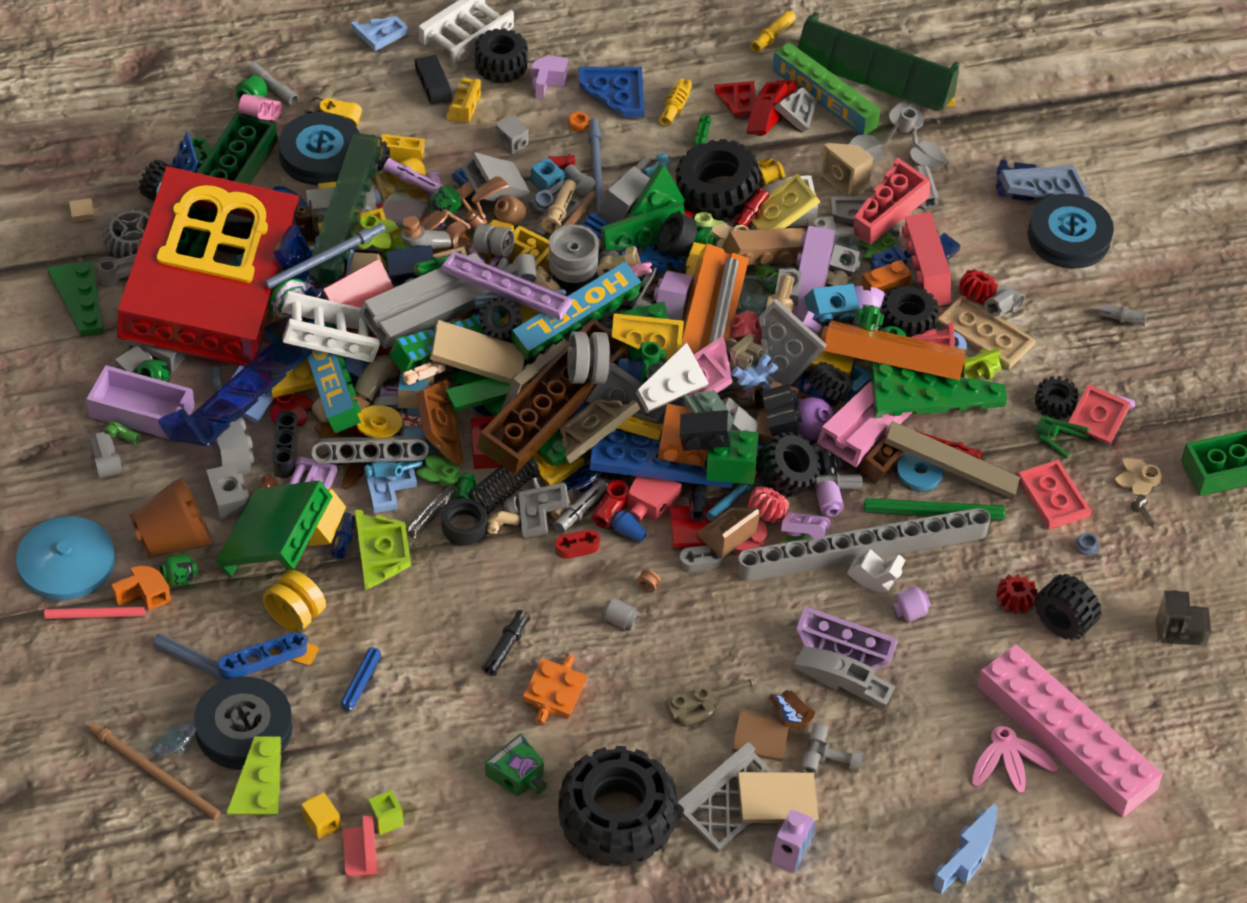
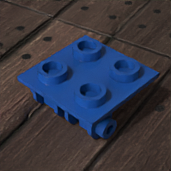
(186, 156)

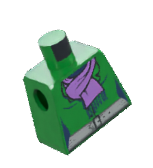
(517, 767)

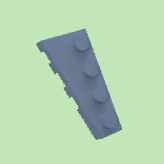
(1043, 181)

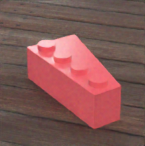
(891, 201)
(928, 256)

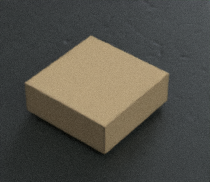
(81, 210)

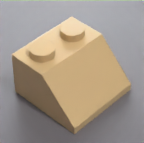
(847, 168)

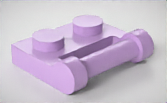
(318, 471)
(798, 523)

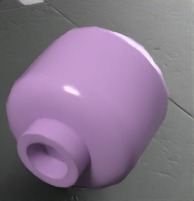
(911, 604)

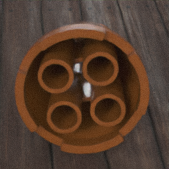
(170, 522)

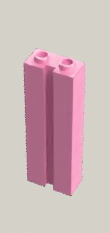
(855, 430)

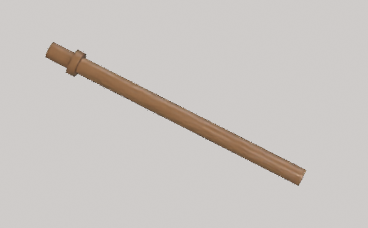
(105, 736)

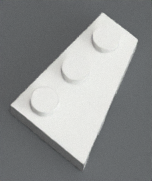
(673, 380)

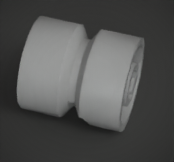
(493, 240)

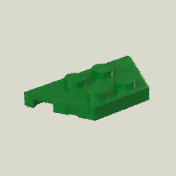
(658, 193)

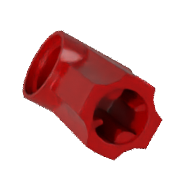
(611, 504)

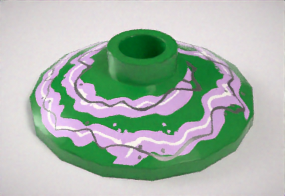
(278, 296)

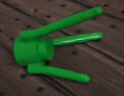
(650, 354)
(1049, 428)

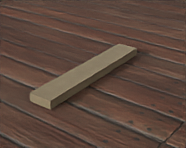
(952, 460)

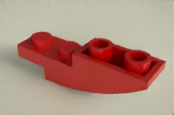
(763, 113)

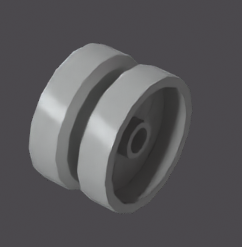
(573, 253)
(588, 357)

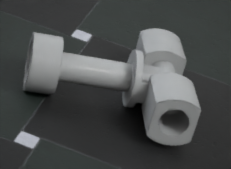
(820, 750)

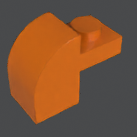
(143, 583)

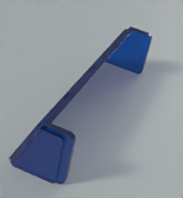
(238, 393)

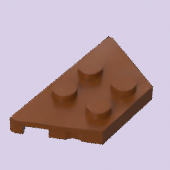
(439, 421)

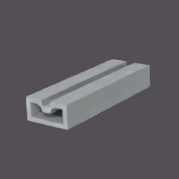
(419, 305)

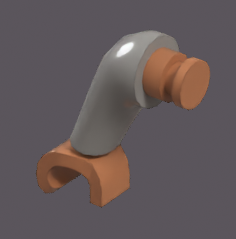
(416, 235)

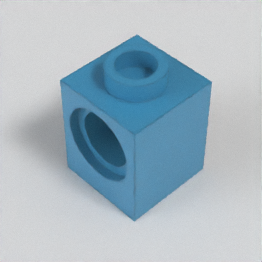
(546, 174)

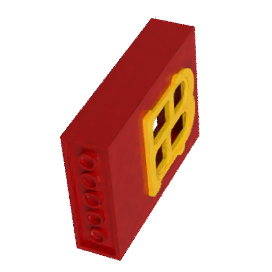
(194, 301)

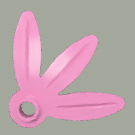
(1009, 748)

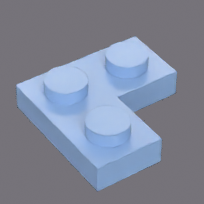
(383, 490)

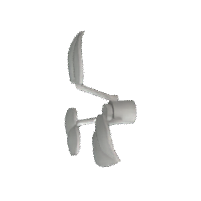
(907, 118)

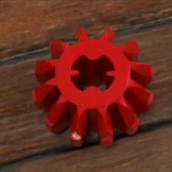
(977, 286)
(1016, 593)

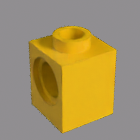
(320, 815)

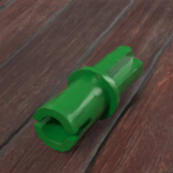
(428, 266)

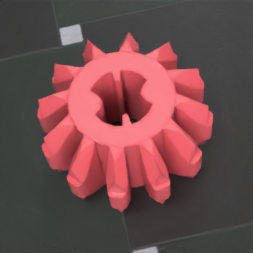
(769, 504)

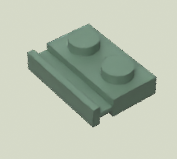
(704, 402)

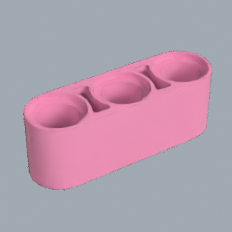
(259, 107)

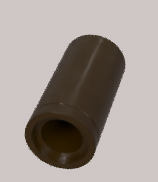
(745, 397)

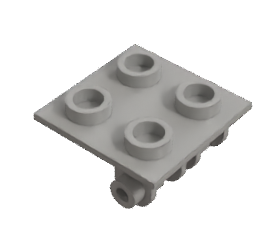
(643, 299)

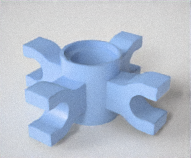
(755, 375)

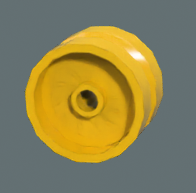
(294, 601)

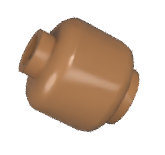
(509, 210)

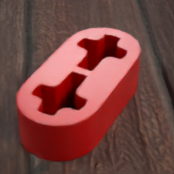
(577, 544)

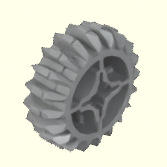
(130, 228)

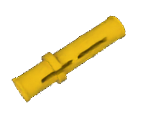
(768, 35)

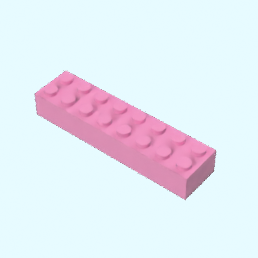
(1069, 730)

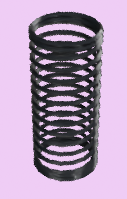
(483, 492)

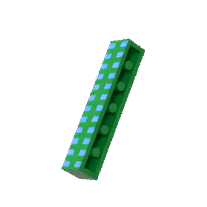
(416, 348)

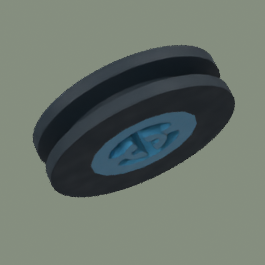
(300, 147)
(1089, 236)

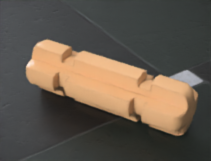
(423, 372)

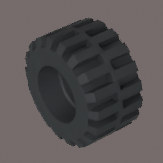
(501, 55)
(915, 302)
(800, 457)
(1068, 607)

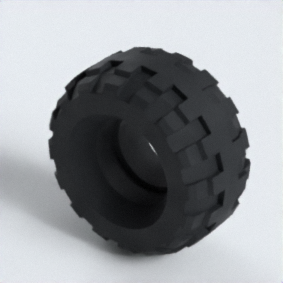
(611, 835)

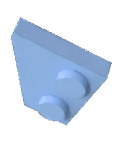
(381, 31)

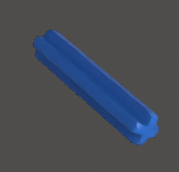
(360, 678)

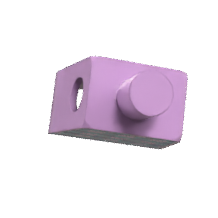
(797, 833)

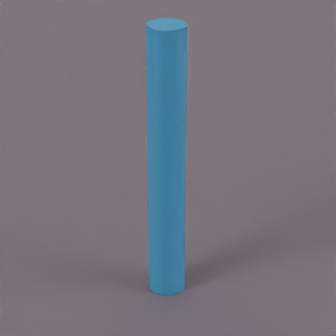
(727, 501)

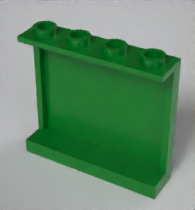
(275, 525)

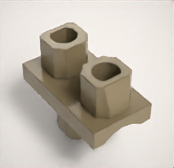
(743, 352)

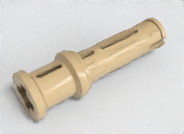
(557, 212)

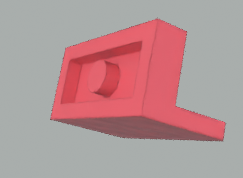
(360, 849)

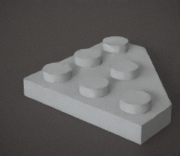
(787, 343)

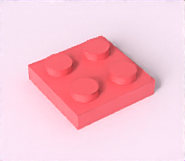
(1100, 413)

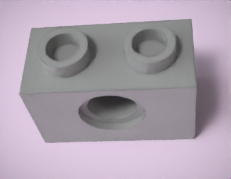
(227, 491)

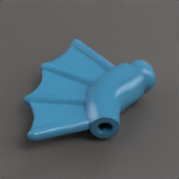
(389, 468)

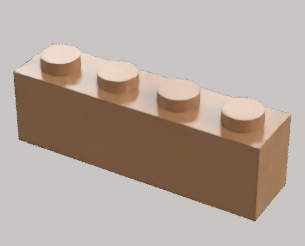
(766, 245)

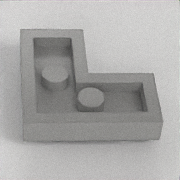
(536, 503)

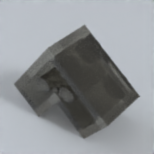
(1180, 622)

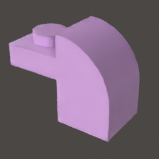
(550, 72)

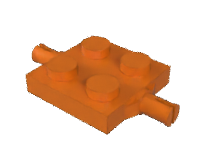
(554, 688)

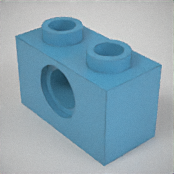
(841, 296)

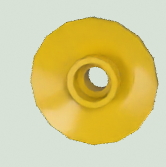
(379, 421)

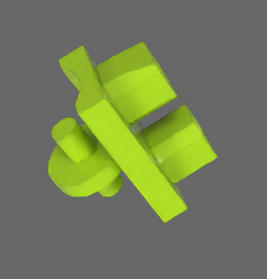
(982, 365)

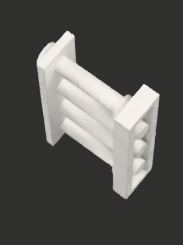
(453, 15)
(327, 339)

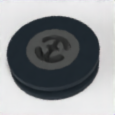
(221, 731)

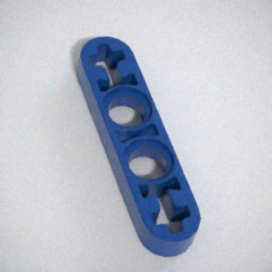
(290, 646)

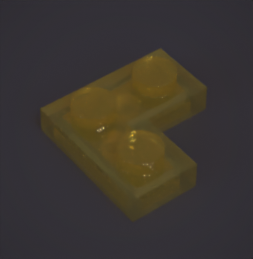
(388, 183)

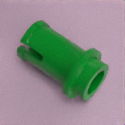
(466, 483)

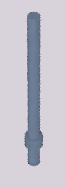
(594, 137)
(361, 237)

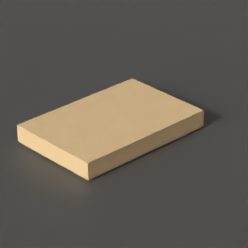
(771, 796)

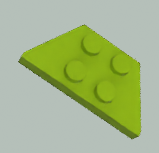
(382, 547)

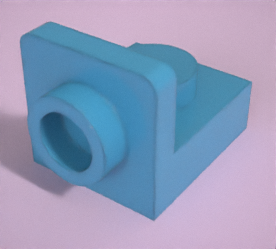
(860, 379)

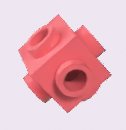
(746, 324)

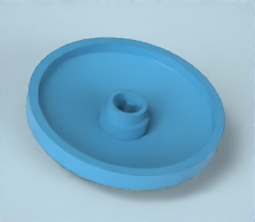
(65, 558)

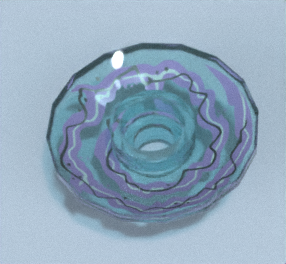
(174, 739)

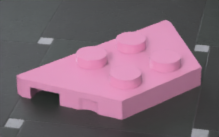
(714, 365)

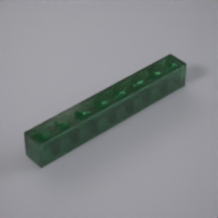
(346, 204)

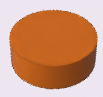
(578, 121)

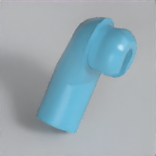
(661, 158)

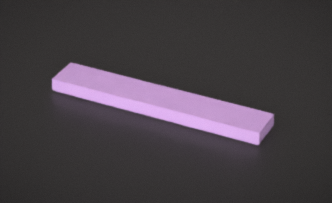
(506, 285)

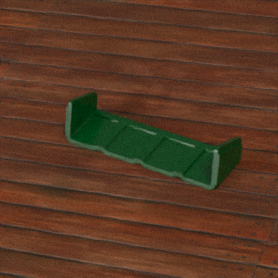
(879, 65)

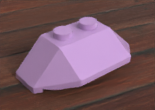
(845, 638)

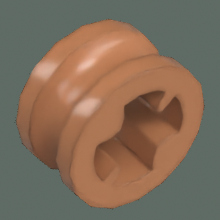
(648, 580)

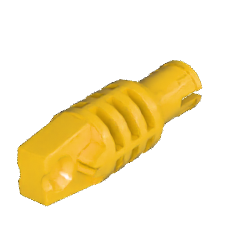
(675, 101)

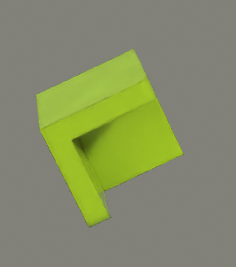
(386, 811)

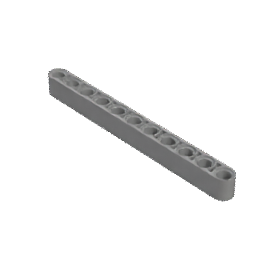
(845, 546)

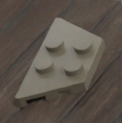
(593, 425)

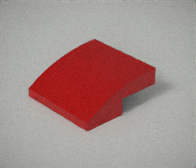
(684, 529)

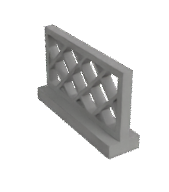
(712, 786)

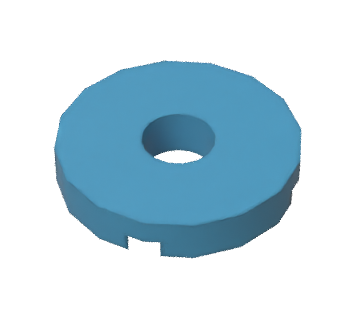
(918, 482)

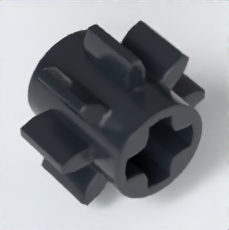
(828, 462)

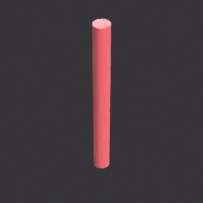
(94, 612)

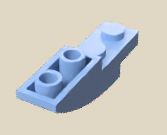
(971, 851)

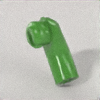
(122, 432)

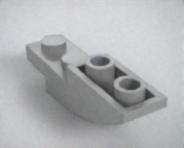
(845, 672)

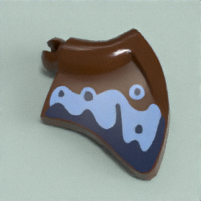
(792, 710)

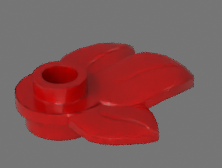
(293, 403)

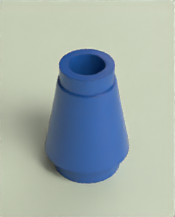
(628, 526)

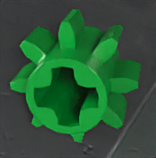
(869, 317)

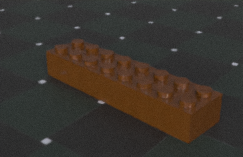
(541, 408)

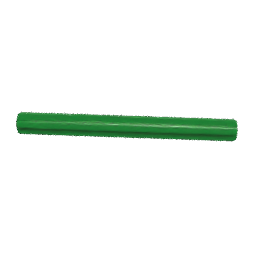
(927, 507)

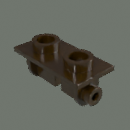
(306, 221)

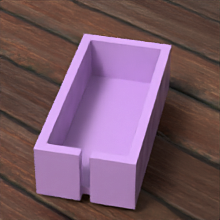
(136, 400)

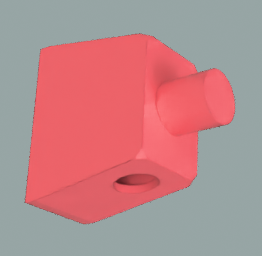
(652, 497)

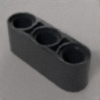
(433, 79)
(285, 444)

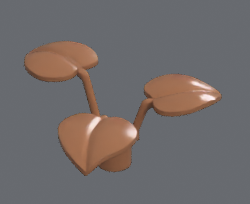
(473, 217)

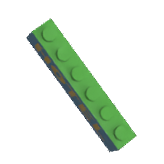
(827, 88)

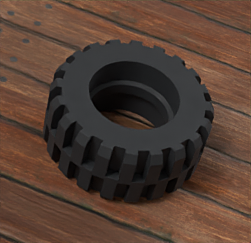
(713, 161)

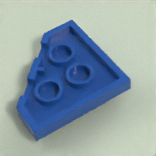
(615, 88)

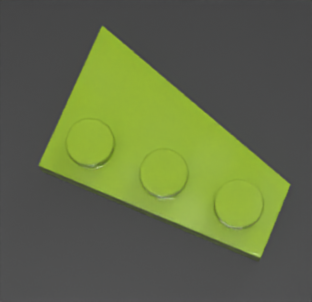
(260, 780)

